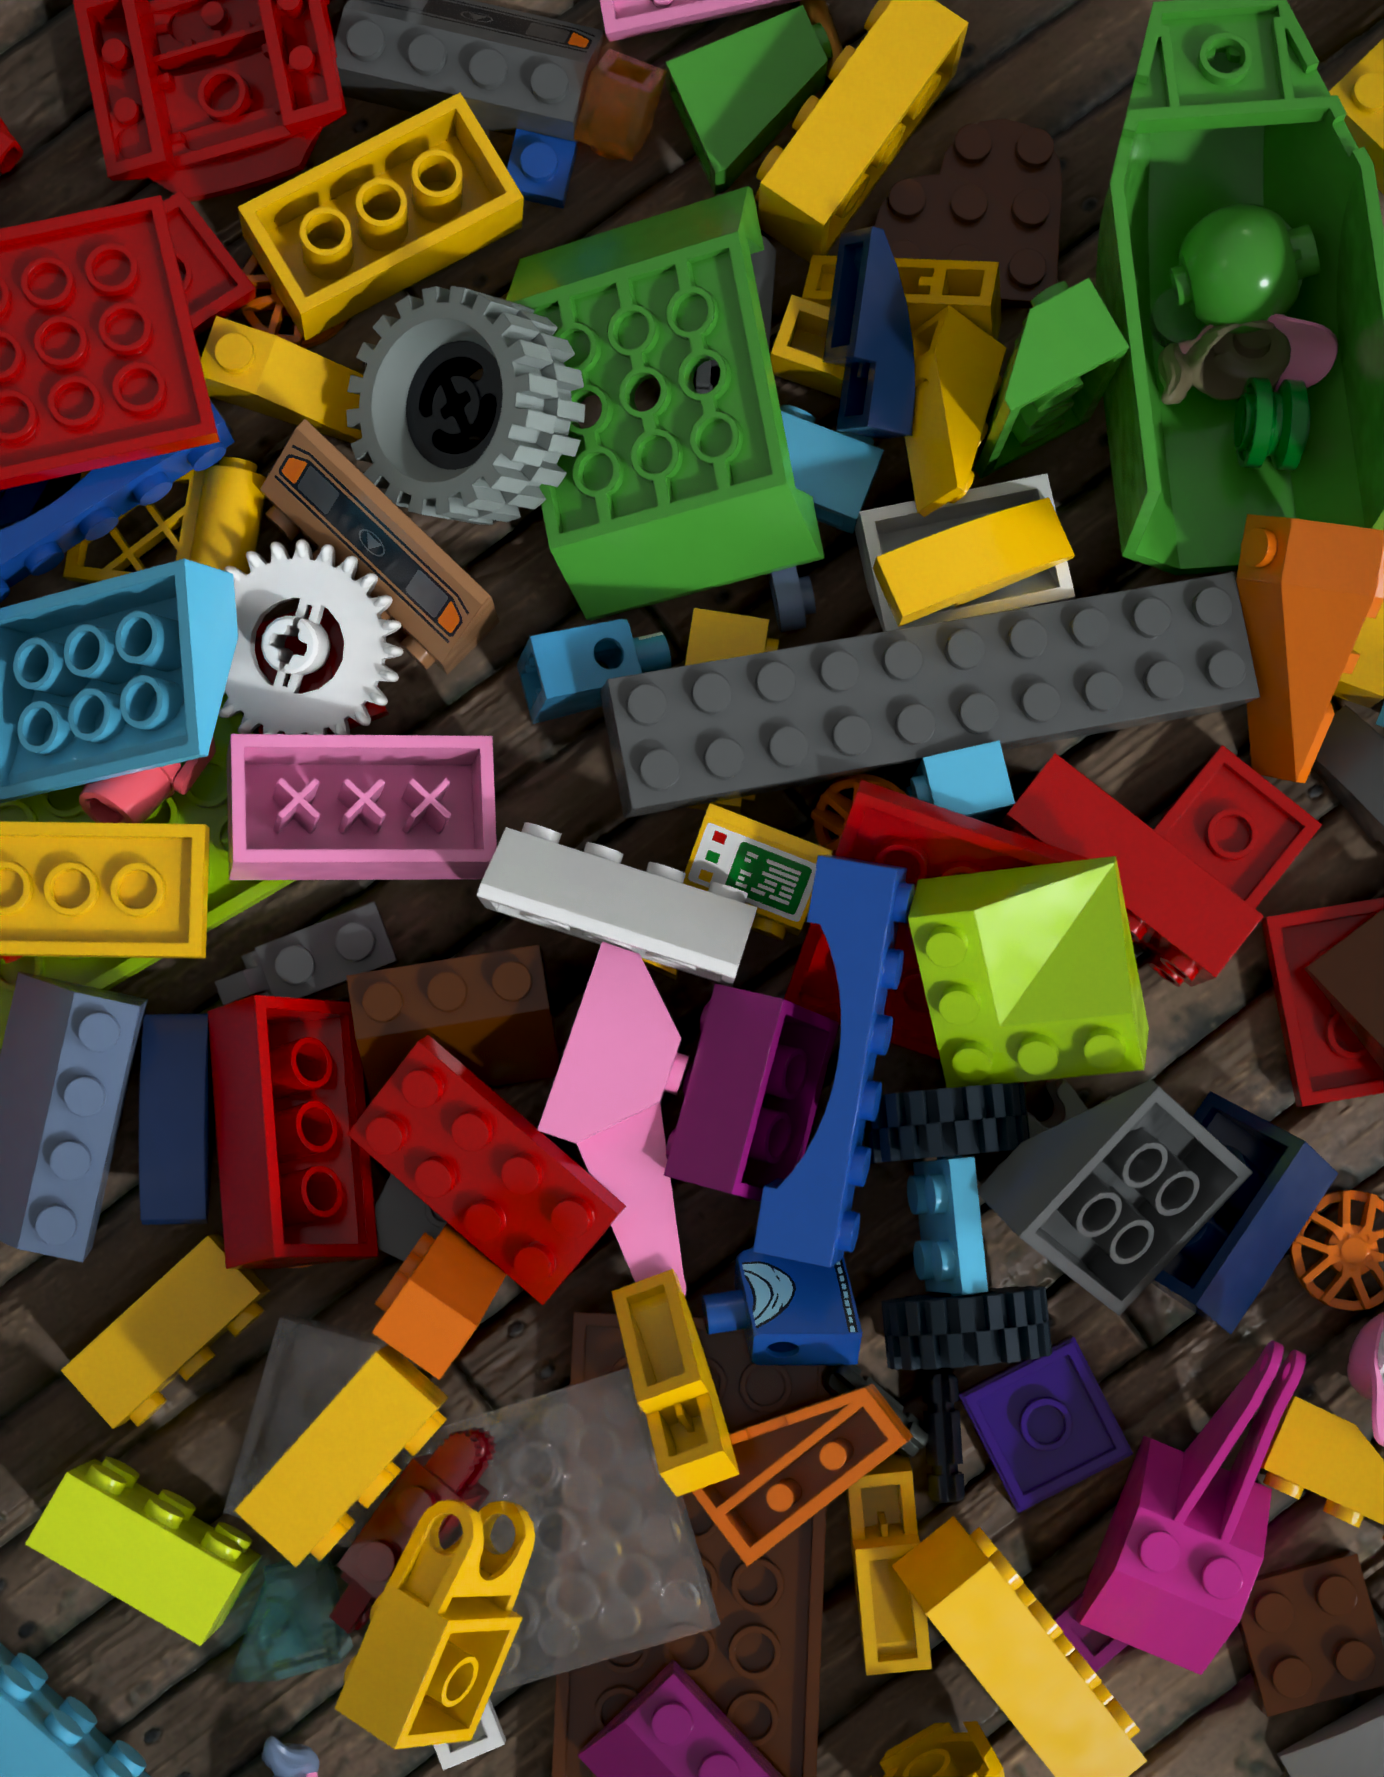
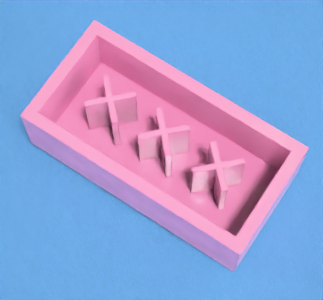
(360, 807)

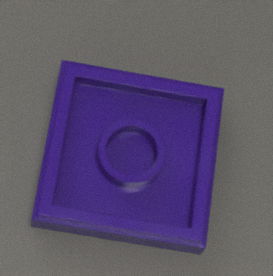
(1045, 1424)

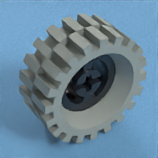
(424, 406)

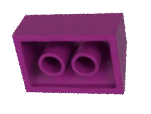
(673, 1733)

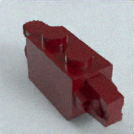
(435, 1477)

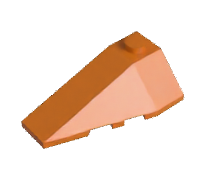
(1302, 609)

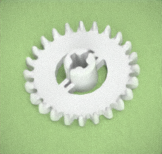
(363, 630)

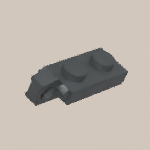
(313, 958)

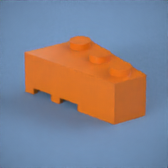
(437, 1300)
(799, 1466)

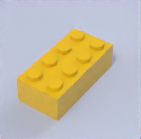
(858, 123)
(382, 216)
(1019, 1654)

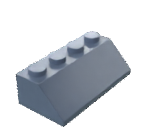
(61, 1109)

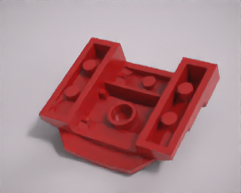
(209, 89)

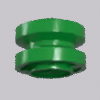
(1272, 423)

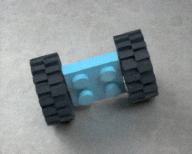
(965, 1318)

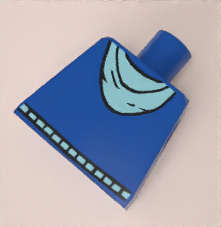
(788, 1311)

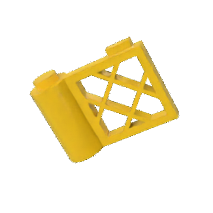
(216, 529)

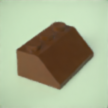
(479, 1007)

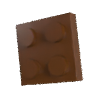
(1311, 1634)

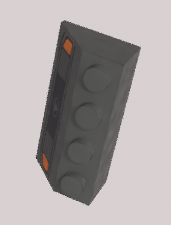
(503, 61)

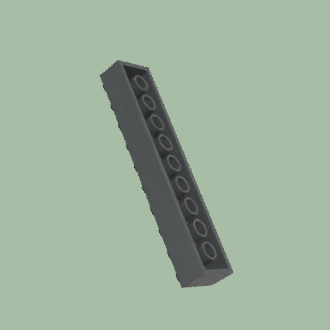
(925, 692)

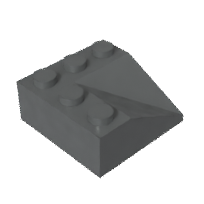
(1115, 1191)

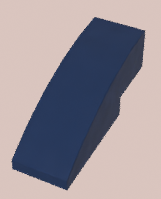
(871, 338)
(175, 1119)

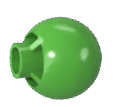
(1243, 266)

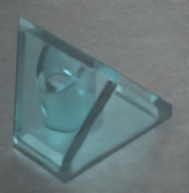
(292, 1624)

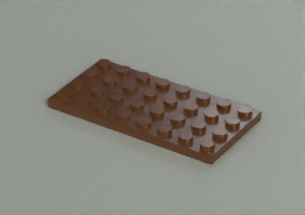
(768, 1649)

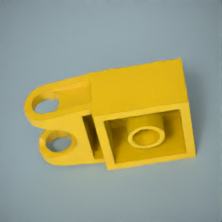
(439, 1630)

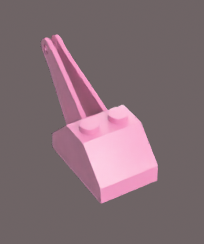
(610, 1104)

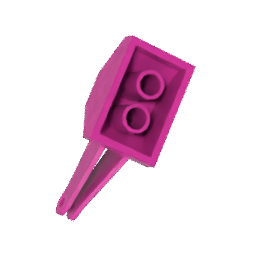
(1190, 1531)

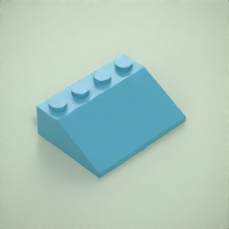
(113, 676)

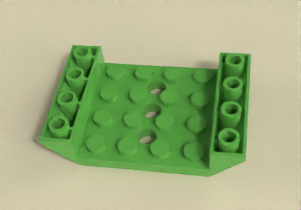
(699, 480)

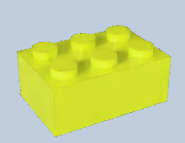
(145, 1547)

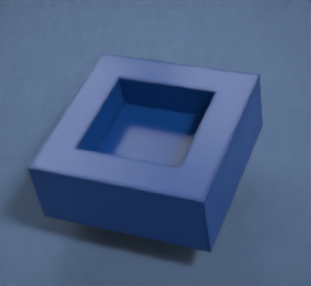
(542, 167)

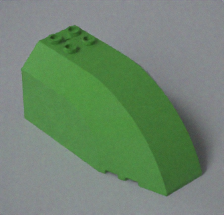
(1218, 119)

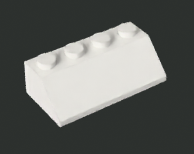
(617, 904)

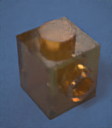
(619, 105)

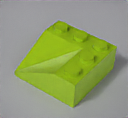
(1030, 973)

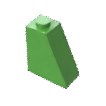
(747, 90)

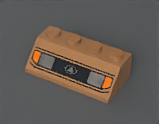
(333, 503)

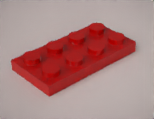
(485, 1169)

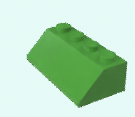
(1054, 373)

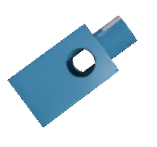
(562, 669)

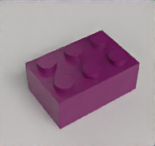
(749, 1092)

